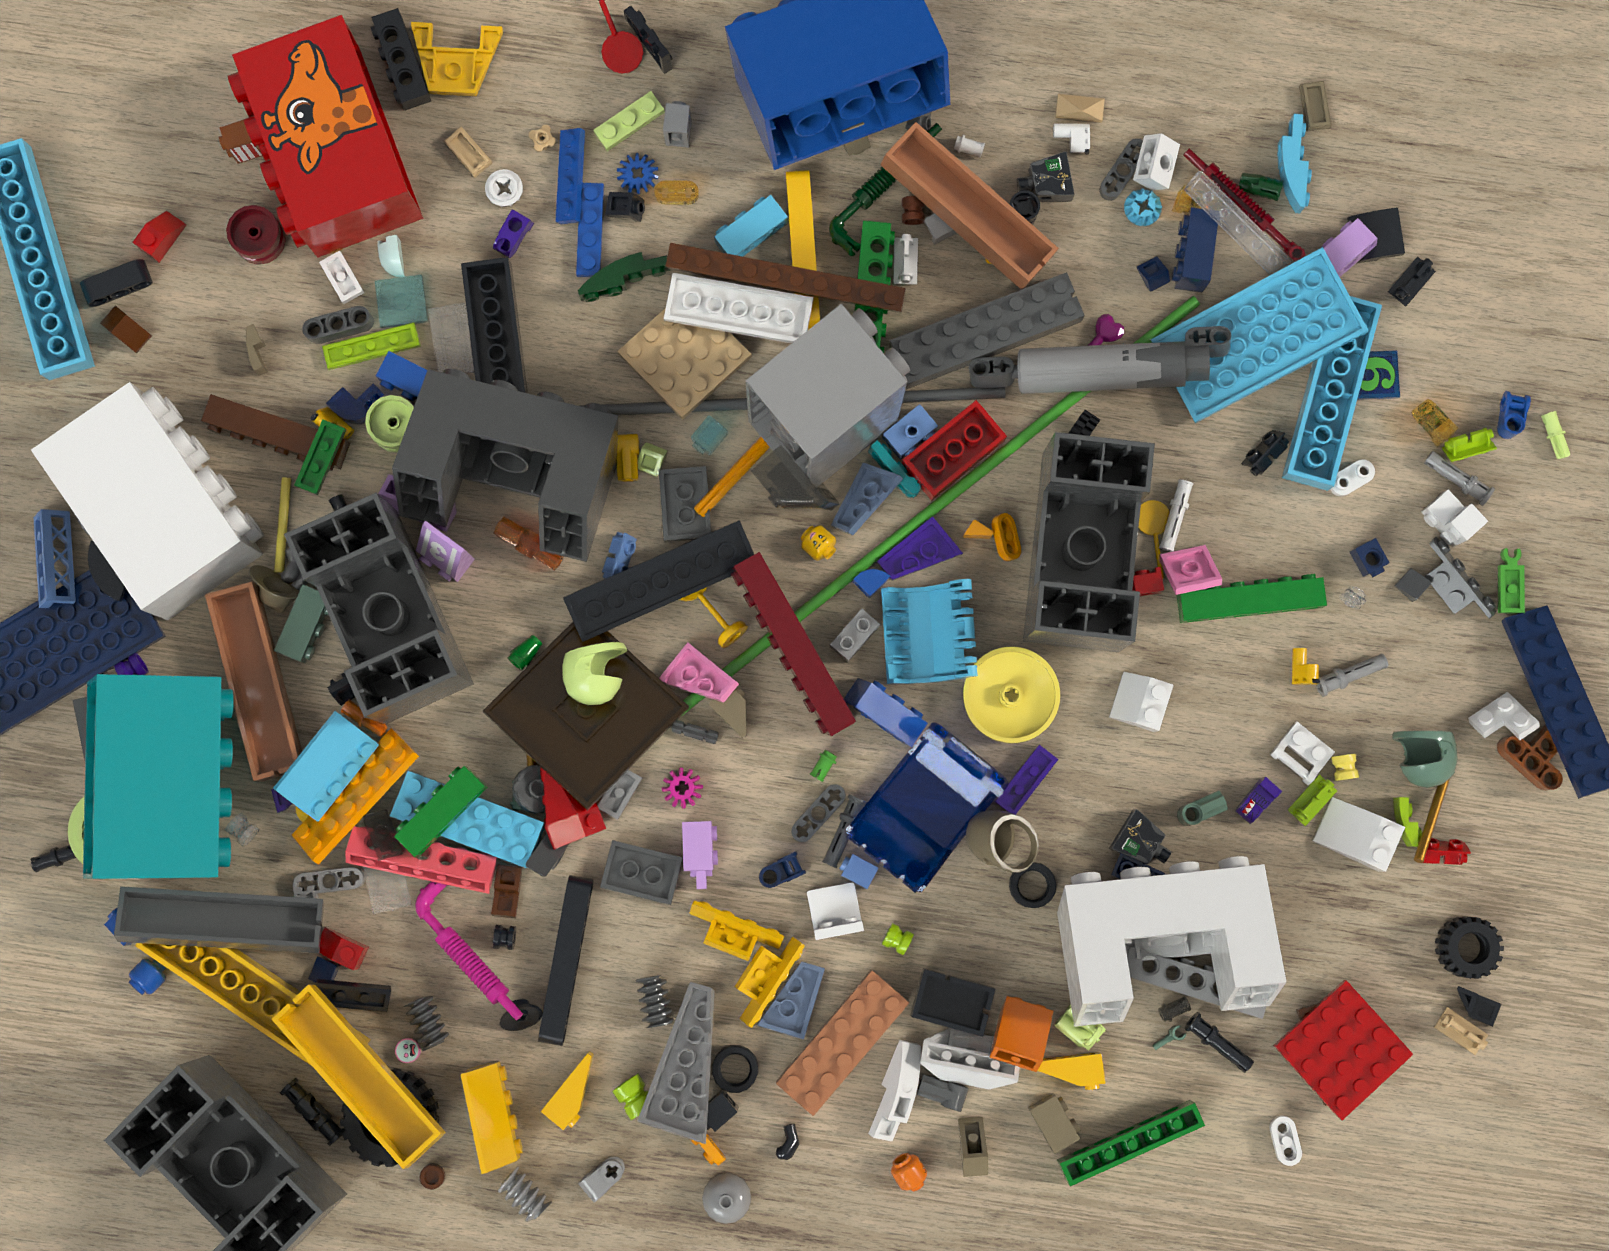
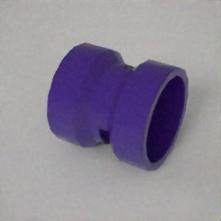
(133, 666)

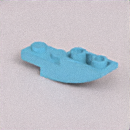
(1291, 167)

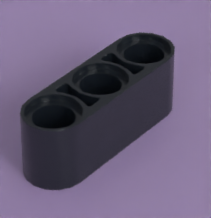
(116, 283)

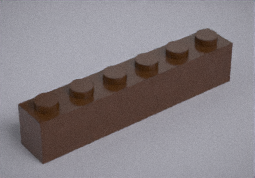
(264, 429)

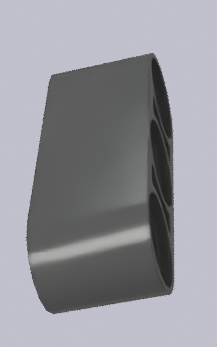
(327, 321)

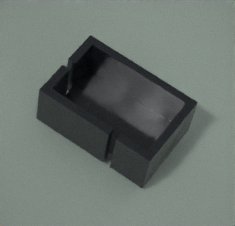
(952, 1002)

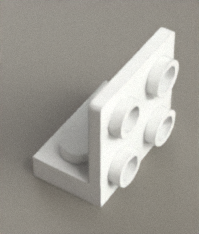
(834, 911)

